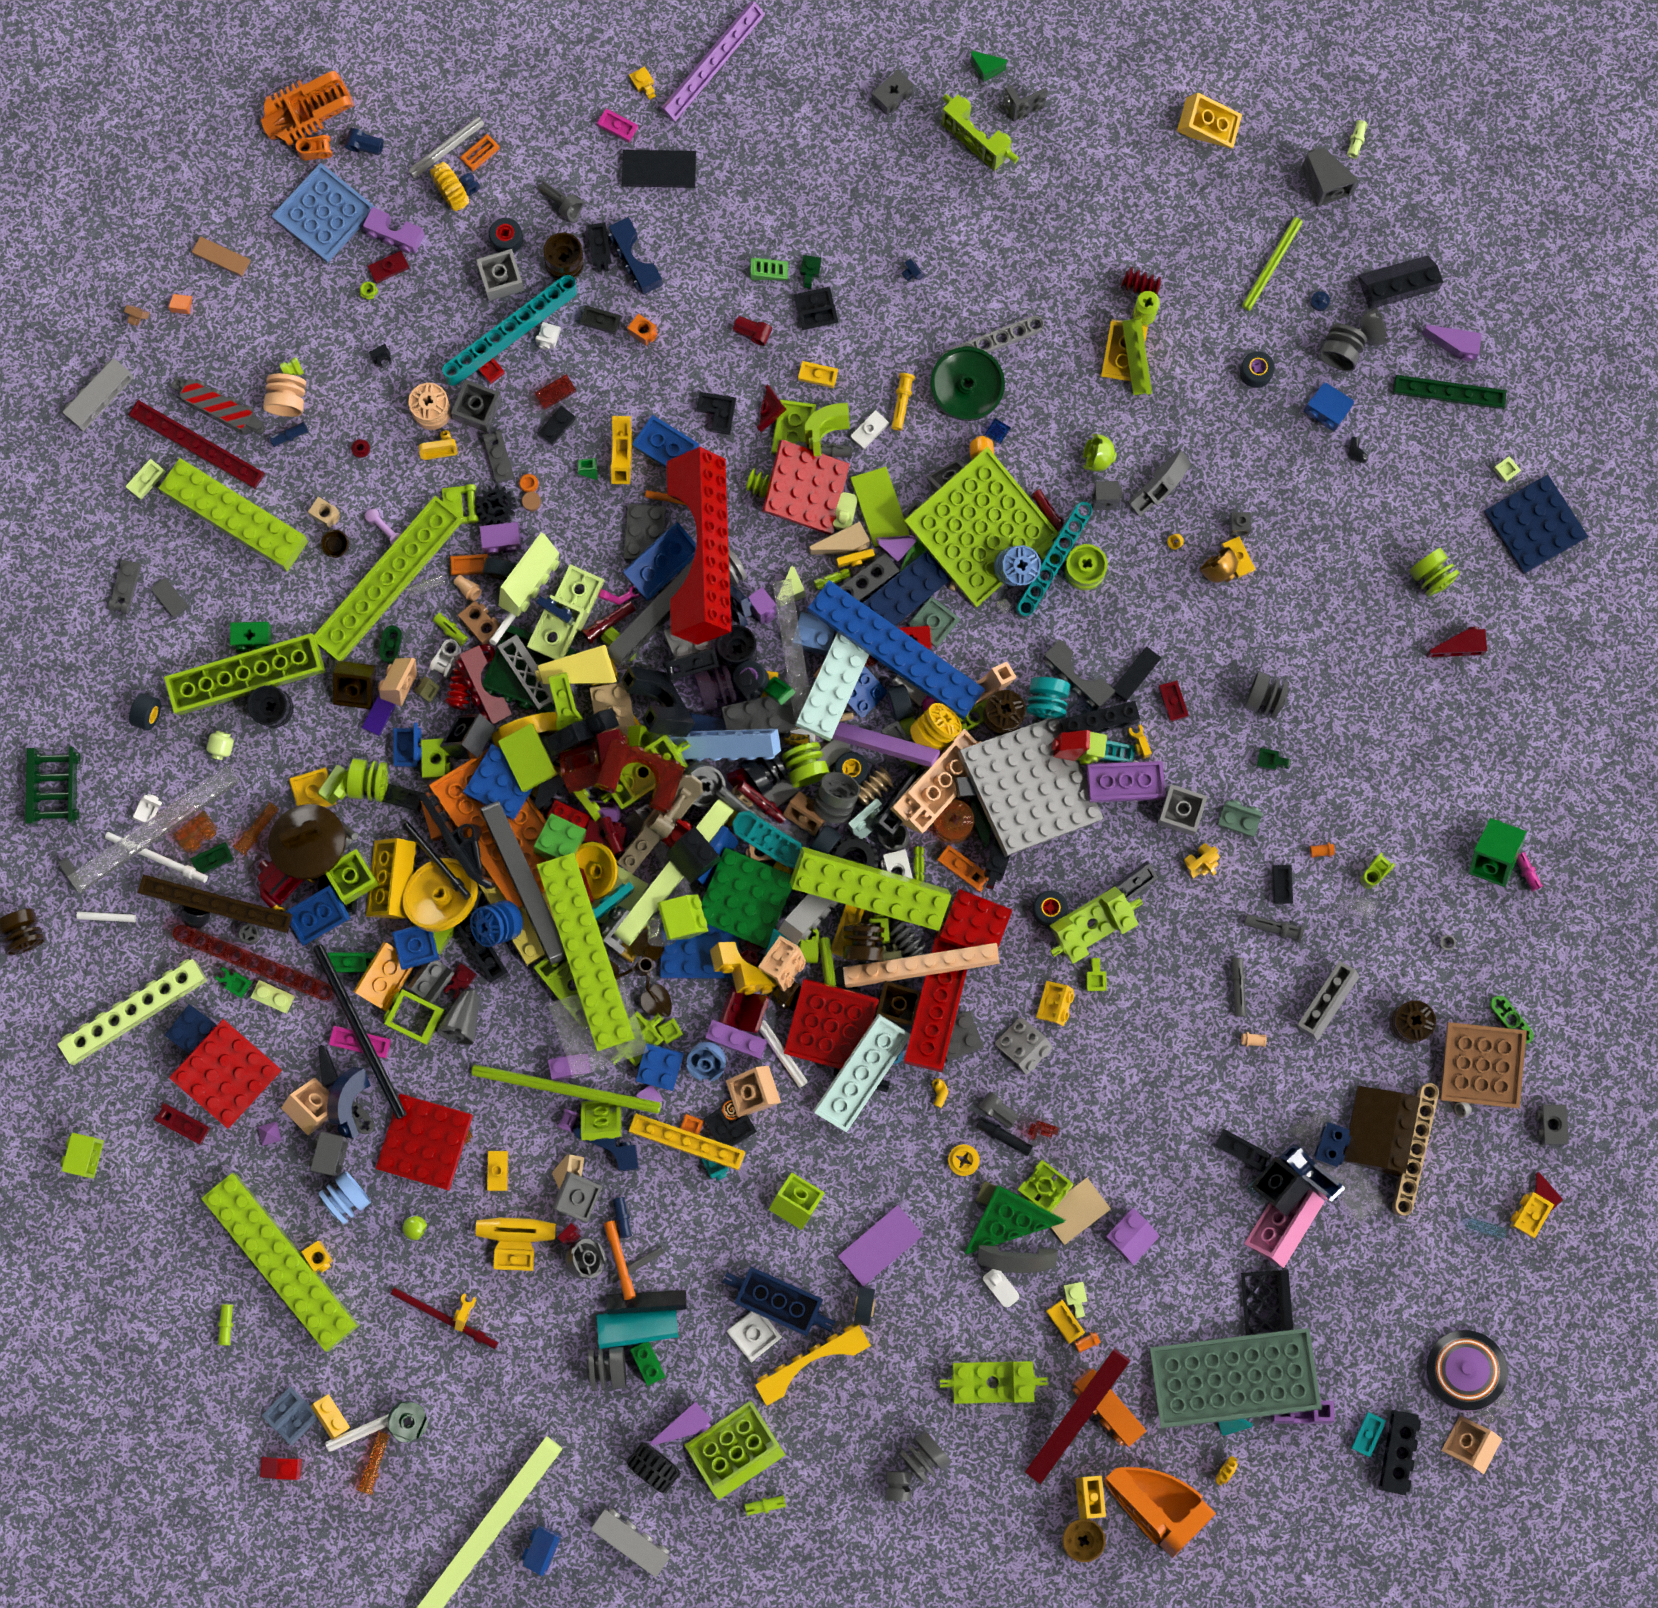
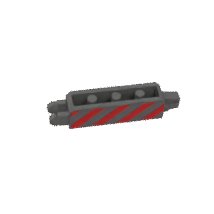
(218, 407)

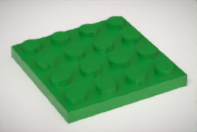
(746, 898)

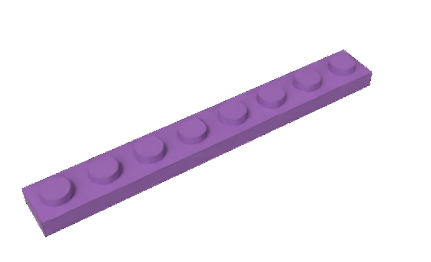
(713, 61)

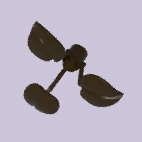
(657, 997)

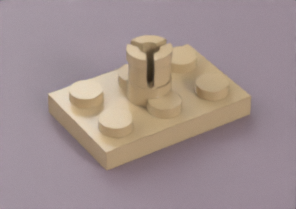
(618, 699)

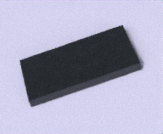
(659, 168)

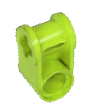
(1378, 869)
(810, 948)

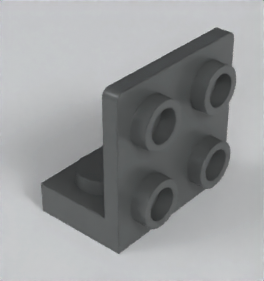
(616, 917)

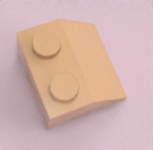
(398, 680)
(753, 1091)
(308, 1106)
(1472, 1444)

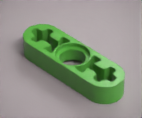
(1519, 1020)

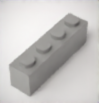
(97, 394)
(806, 916)
(1328, 1000)
(631, 1542)

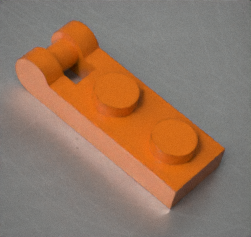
(962, 868)

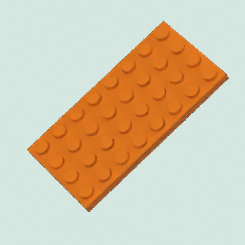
(465, 810)

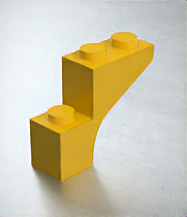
(746, 977)

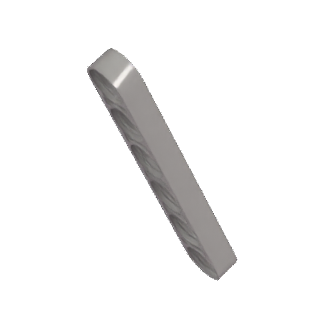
(1007, 332)

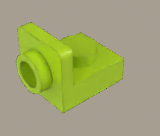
(884, 922)

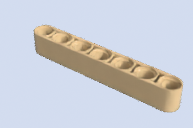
(1416, 1160)

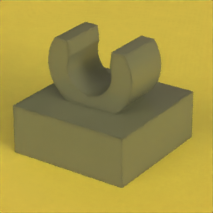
(427, 689)
(891, 955)

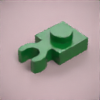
(236, 983)

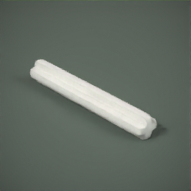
(786, 1060)
(357, 1433)

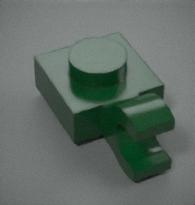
(810, 268)
(1269, 759)

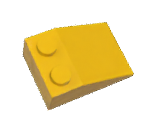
(1209, 121)
(1116, 358)

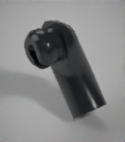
(1355, 452)

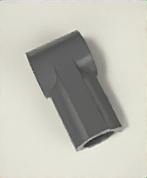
(994, 1107)

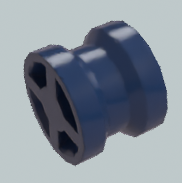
(469, 184)

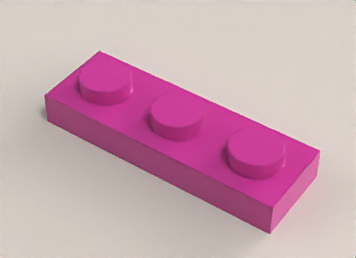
(346, 1039)

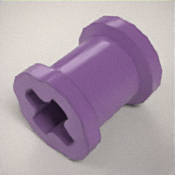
(573, 1116)

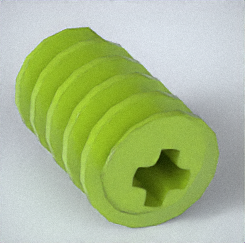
(1146, 307)
(757, 483)

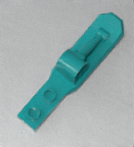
(767, 838)

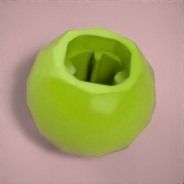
(414, 1227)

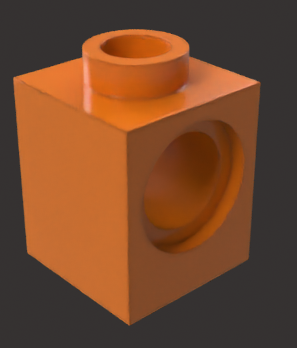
(639, 323)

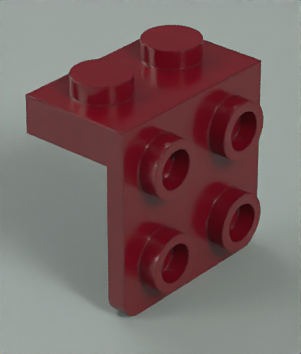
(744, 1010)

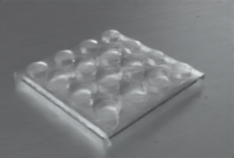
(578, 1040)

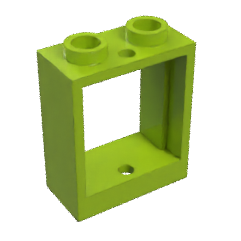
(432, 1025)

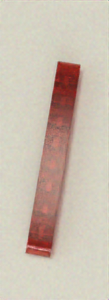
(245, 959)

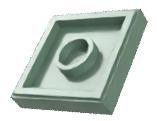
(937, 617)

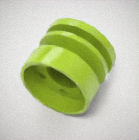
(1434, 572)
(804, 761)
(371, 780)

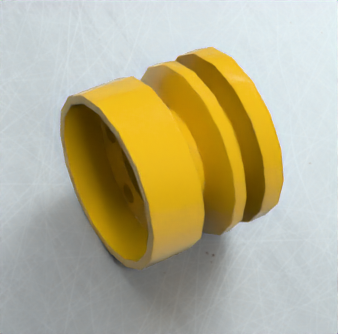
(936, 727)

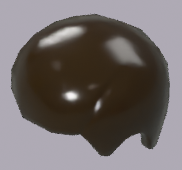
(335, 543)

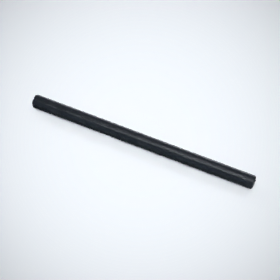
(359, 1031)

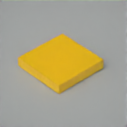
(307, 786)

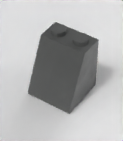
(1327, 177)

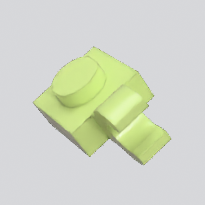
(1075, 1296)

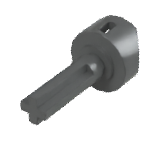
(570, 205)

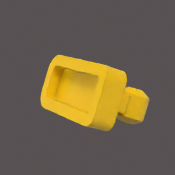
(439, 449)

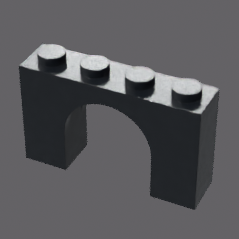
(672, 715)

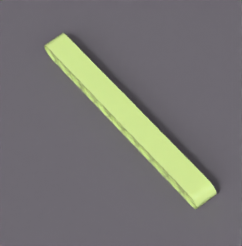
(492, 1525)

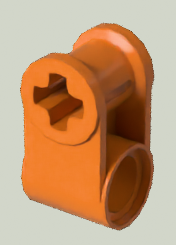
(315, 147)

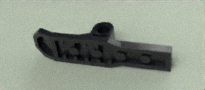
(463, 846)

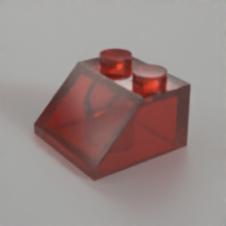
(580, 767)

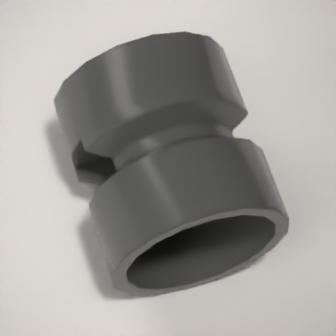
(898, 1486)

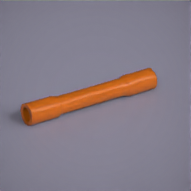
(625, 1281)

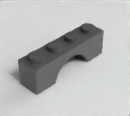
(1095, 692)

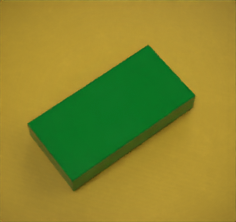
(779, 690)

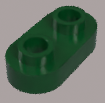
(390, 645)

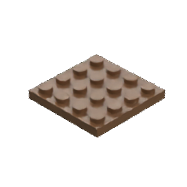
(1483, 1065)

